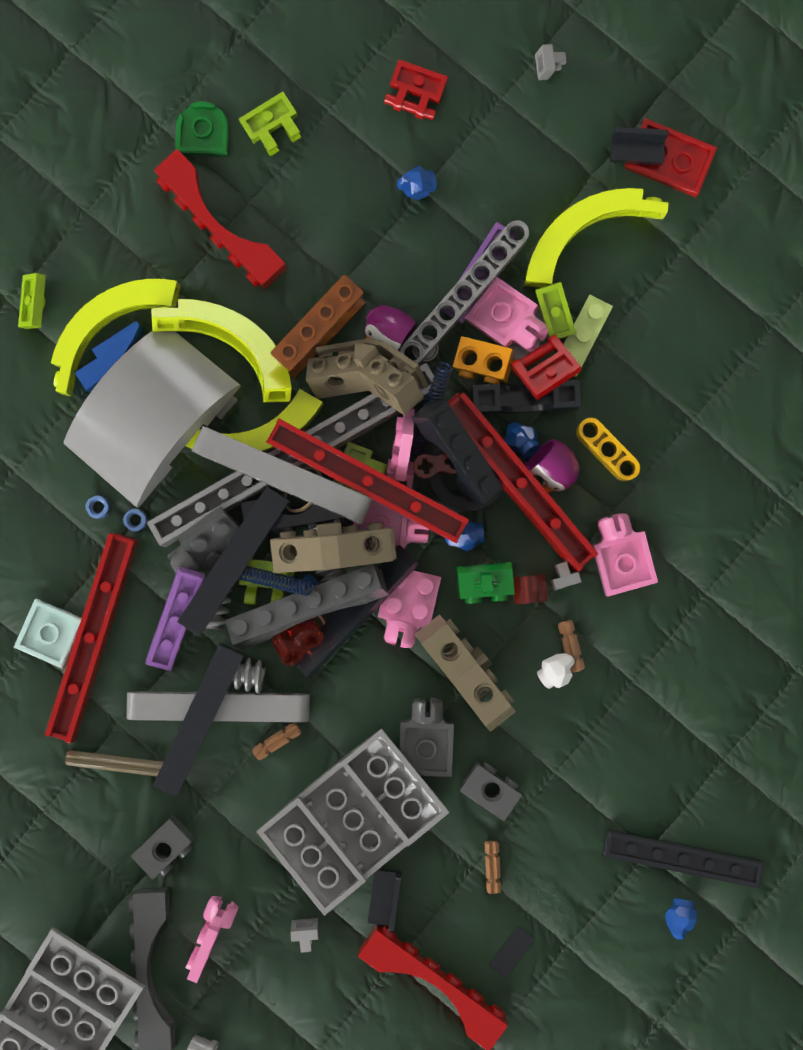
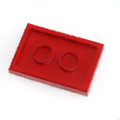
(684, 161)

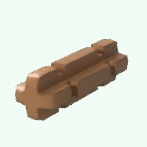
(571, 644)
(276, 741)
(492, 865)

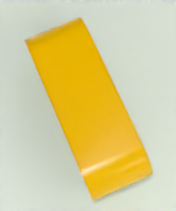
(620, 453)

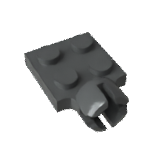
(204, 541)
(428, 739)

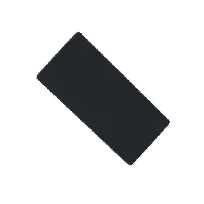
(511, 952)

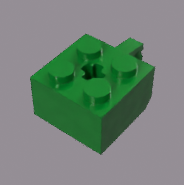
(485, 581)

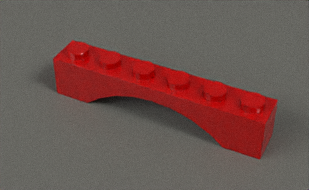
(256, 258)
(388, 954)

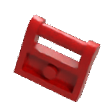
(550, 372)

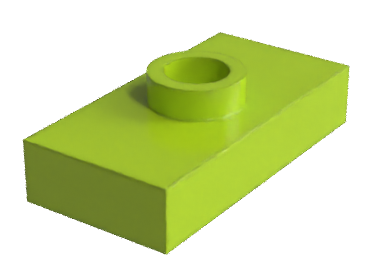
(32, 301)
(555, 310)

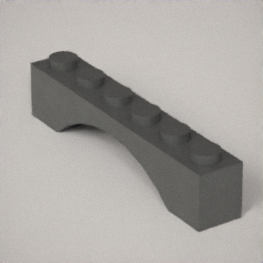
(339, 593)
(155, 1024)

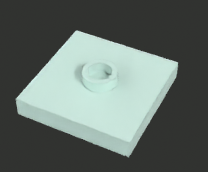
(48, 633)

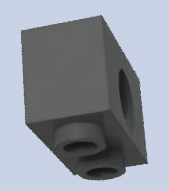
(499, 803)
(149, 856)

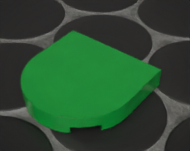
(202, 130)

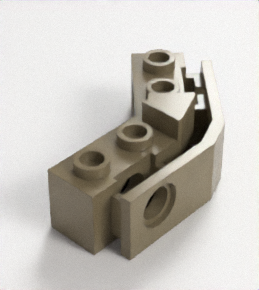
(366, 367)
(332, 548)
(466, 671)

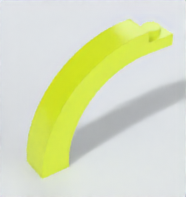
(578, 217)
(100, 312)
(234, 330)
(298, 413)

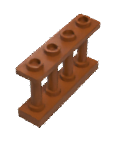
(319, 326)

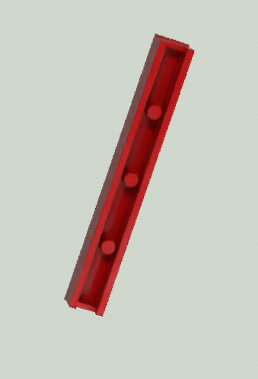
(367, 480)
(524, 487)
(91, 637)

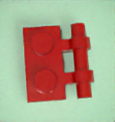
(417, 82)

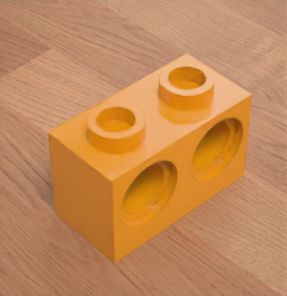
(486, 355)

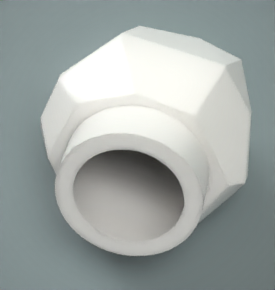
(556, 670)

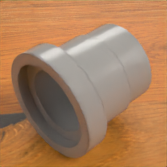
(202, 1043)

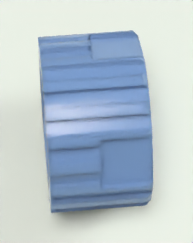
(106, 510)
(127, 520)

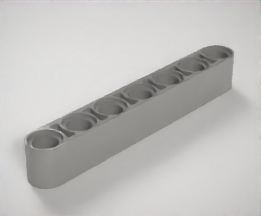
(470, 283)
(282, 475)
(234, 707)

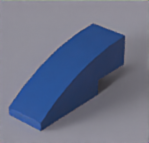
(108, 354)

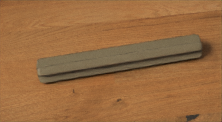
(113, 763)

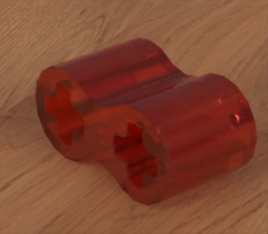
(438, 466)
(530, 589)
(296, 641)

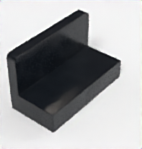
(638, 146)
(384, 898)

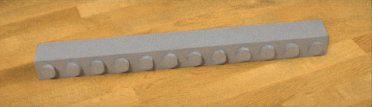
(240, 488)

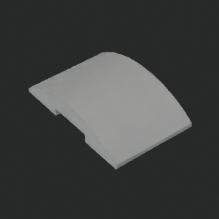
(147, 412)
(352, 821)
(67, 1000)

